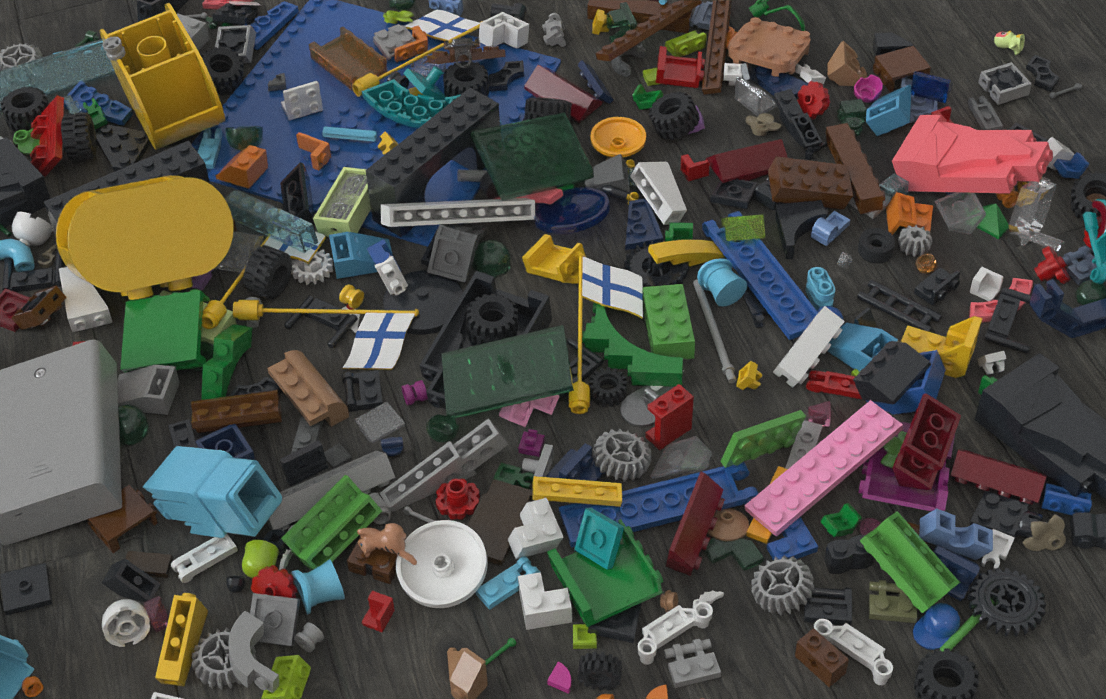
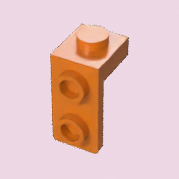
(414, 48)
(319, 149)

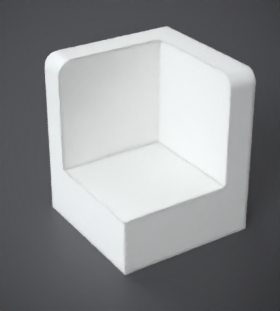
(986, 284)

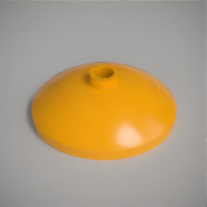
(618, 136)

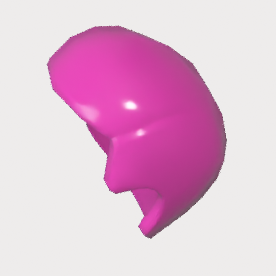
(868, 88)

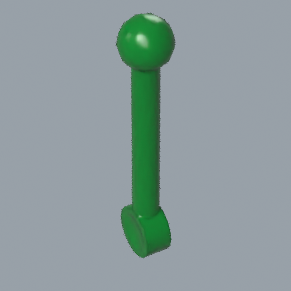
(510, 643)

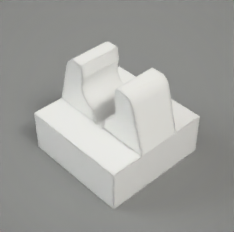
(731, 72)
(996, 359)

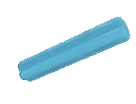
(349, 134)

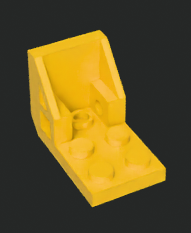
(953, 349)

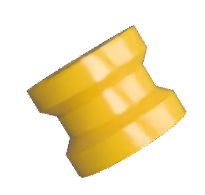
(351, 296)

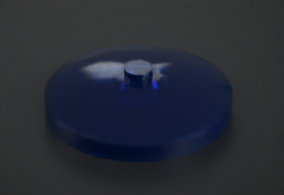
(572, 212)

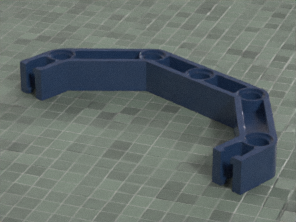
(1067, 320)

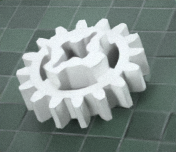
(316, 270)

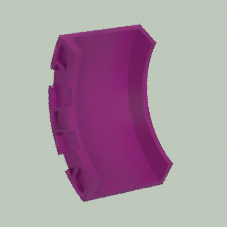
(883, 486)

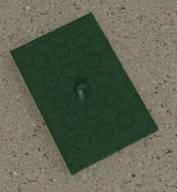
(532, 155)
(506, 372)

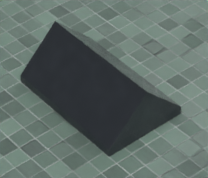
(297, 194)

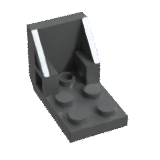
(455, 250)

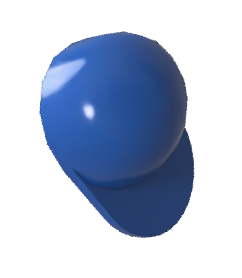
(936, 626)

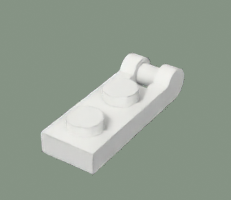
(203, 557)

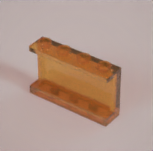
(348, 58)

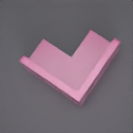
(521, 412)

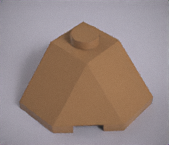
(844, 66)
(466, 673)

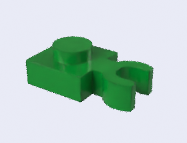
(96, 113)

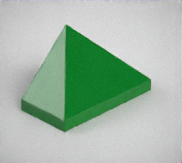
(994, 221)

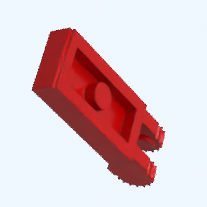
(832, 383)

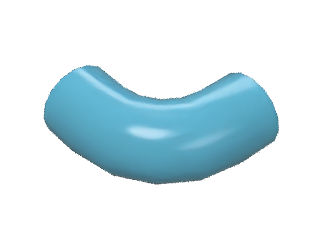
(19, 253)

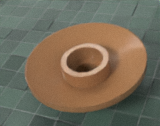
(729, 525)

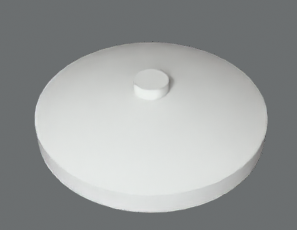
(447, 567)

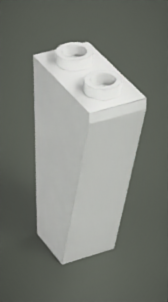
(660, 190)
(83, 303)

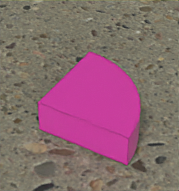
(560, 678)

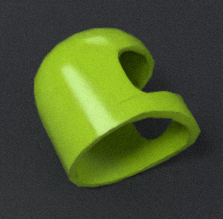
(257, 556)

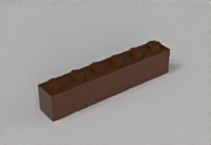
(642, 11)
(847, 151)

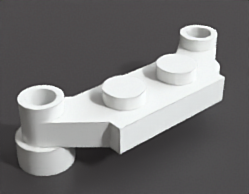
(670, 626)
(858, 647)

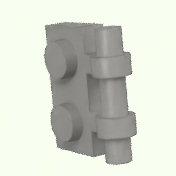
(692, 669)

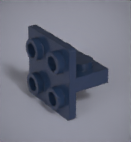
(577, 466)
(960, 567)

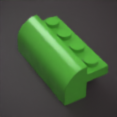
(331, 524)
(909, 562)

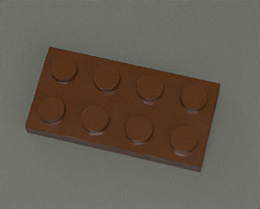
(488, 52)

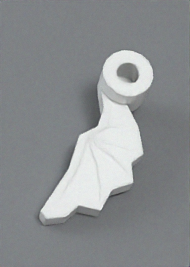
(285, 559)
(708, 597)

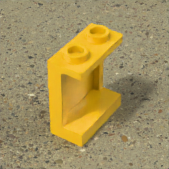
(552, 260)

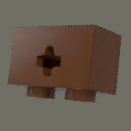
(821, 657)

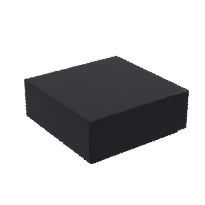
(749, 73)

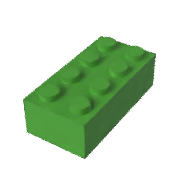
(668, 321)

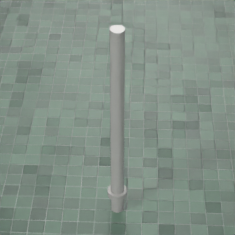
(728, 369)

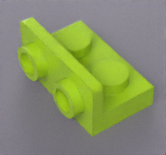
(686, 44)
(292, 678)

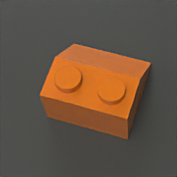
(245, 167)

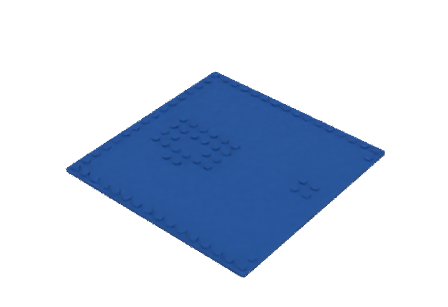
(290, 54)

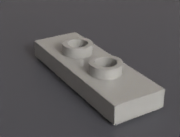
(805, 441)

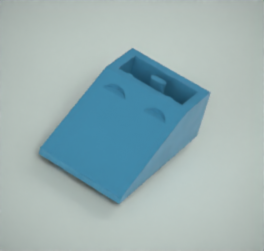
(890, 111)
(351, 253)
(858, 344)

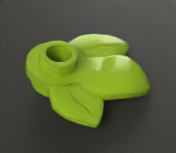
(393, 16)

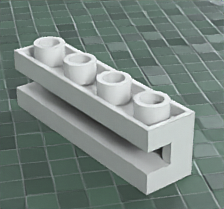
(808, 347)

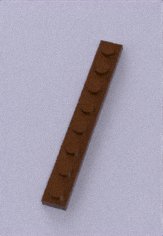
(646, 29)
(716, 47)

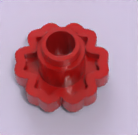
(813, 99)
(1052, 267)
(457, 498)
(274, 582)

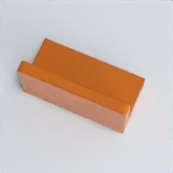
(901, 212)

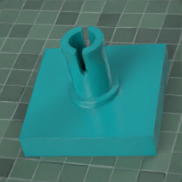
(426, 85)
(599, 538)

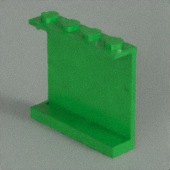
(605, 592)

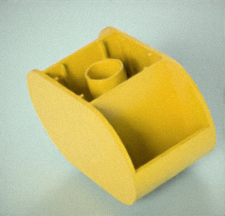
(166, 79)
(145, 234)

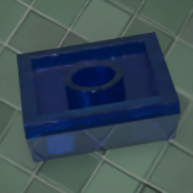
(931, 87)

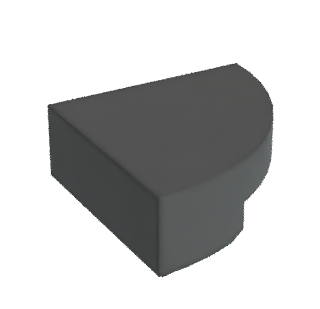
(277, 83)

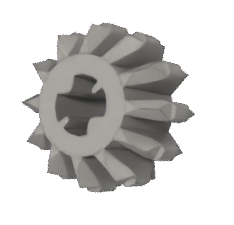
(915, 240)

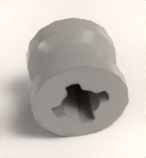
(114, 48)
(309, 637)

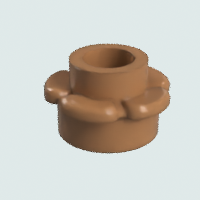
(669, 600)

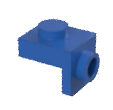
(1071, 168)

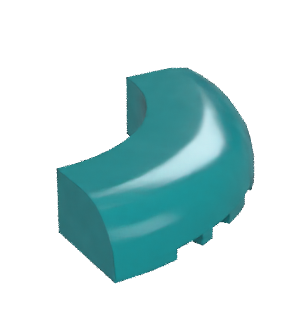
(401, 106)

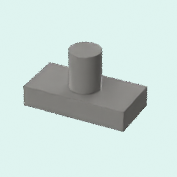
(543, 465)

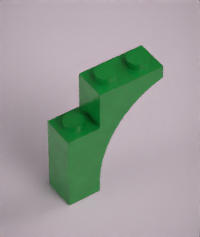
(227, 351)

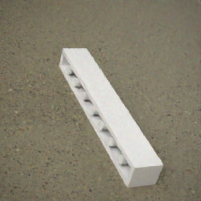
(457, 212)

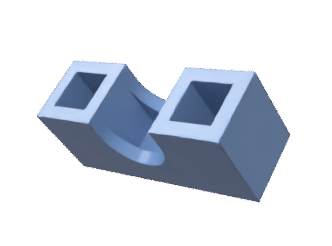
(970, 541)

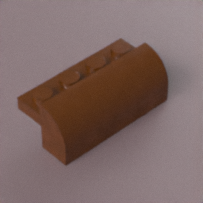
(238, 409)

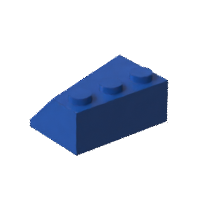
(927, 383)

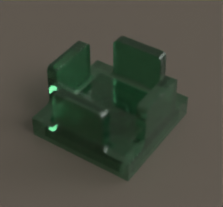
(620, 18)

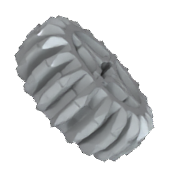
(18, 55)
(622, 455)
(781, 593)
(209, 660)

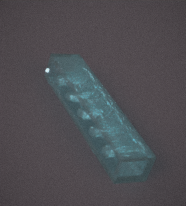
(271, 221)

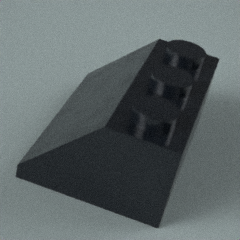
(891, 373)

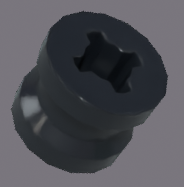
(402, 80)
(274, 536)

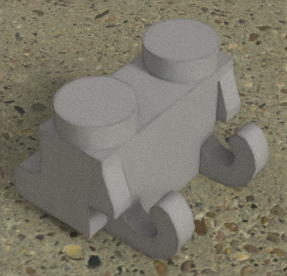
(554, 31)

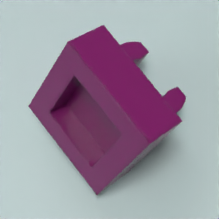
(531, 443)

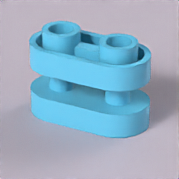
(820, 288)

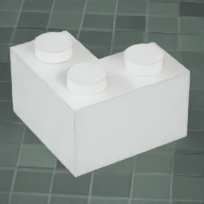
(504, 29)
(539, 530)
(543, 607)

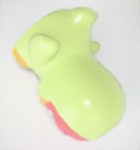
(1009, 40)

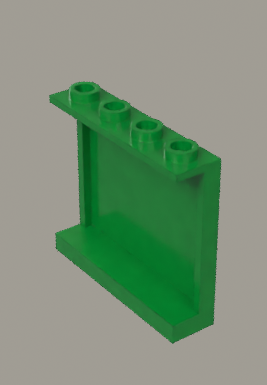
(163, 331)

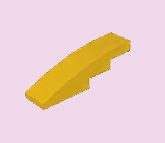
(685, 250)

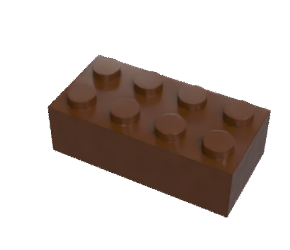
(810, 181)

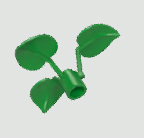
(761, 6)

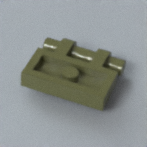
(890, 607)

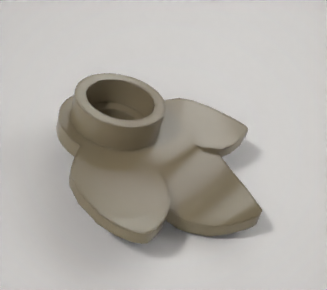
(762, 124)
(1045, 533)

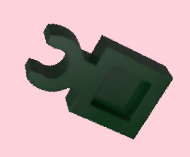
(513, 475)

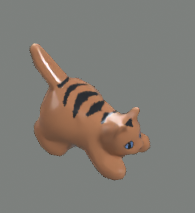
(389, 539)

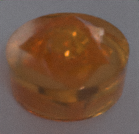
(926, 263)

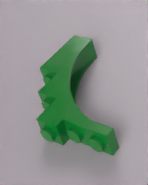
(642, 366)

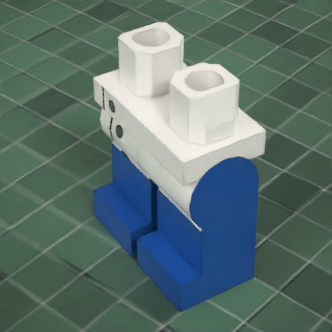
(387, 267)

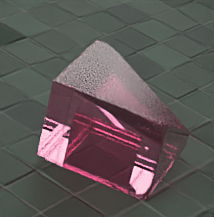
(820, 413)
(156, 613)

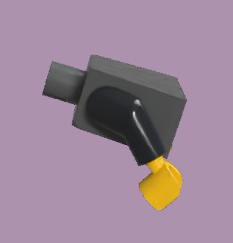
(613, 178)

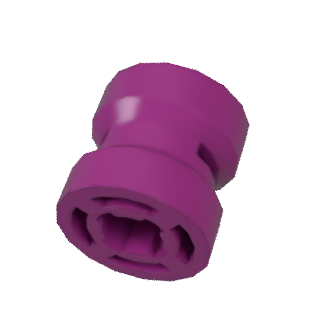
(416, 394)

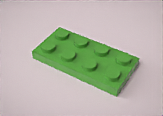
(763, 439)

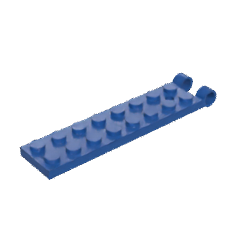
(766, 280)
(660, 501)

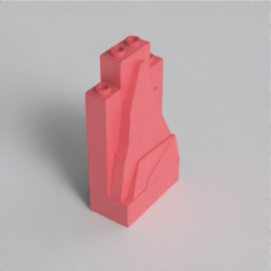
(968, 160)

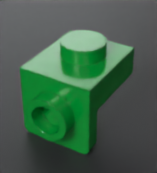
(645, 99)
(679, 231)
(842, 522)

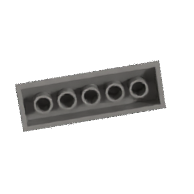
(297, 500)

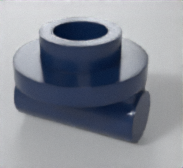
(392, 446)

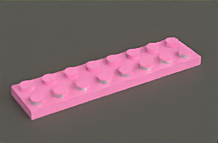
(823, 468)

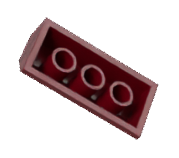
(998, 475)
(694, 526)

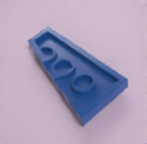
(271, 23)
(113, 110)

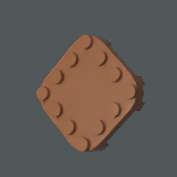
(769, 46)

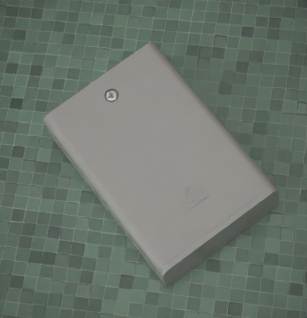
(58, 441)

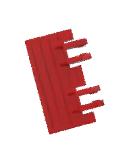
(48, 129)

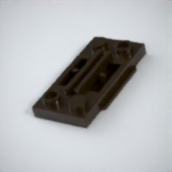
(498, 516)

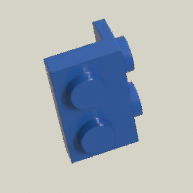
(1060, 500)

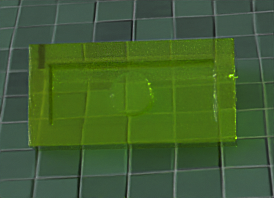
(744, 227)

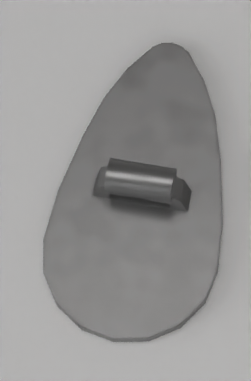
(635, 409)

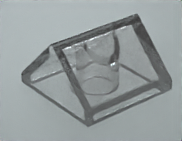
(753, 97)
(961, 211)

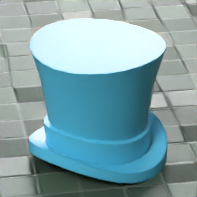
(721, 281)
(318, 585)

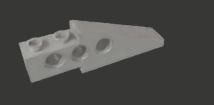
(445, 464)

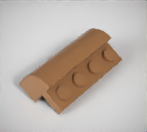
(308, 389)

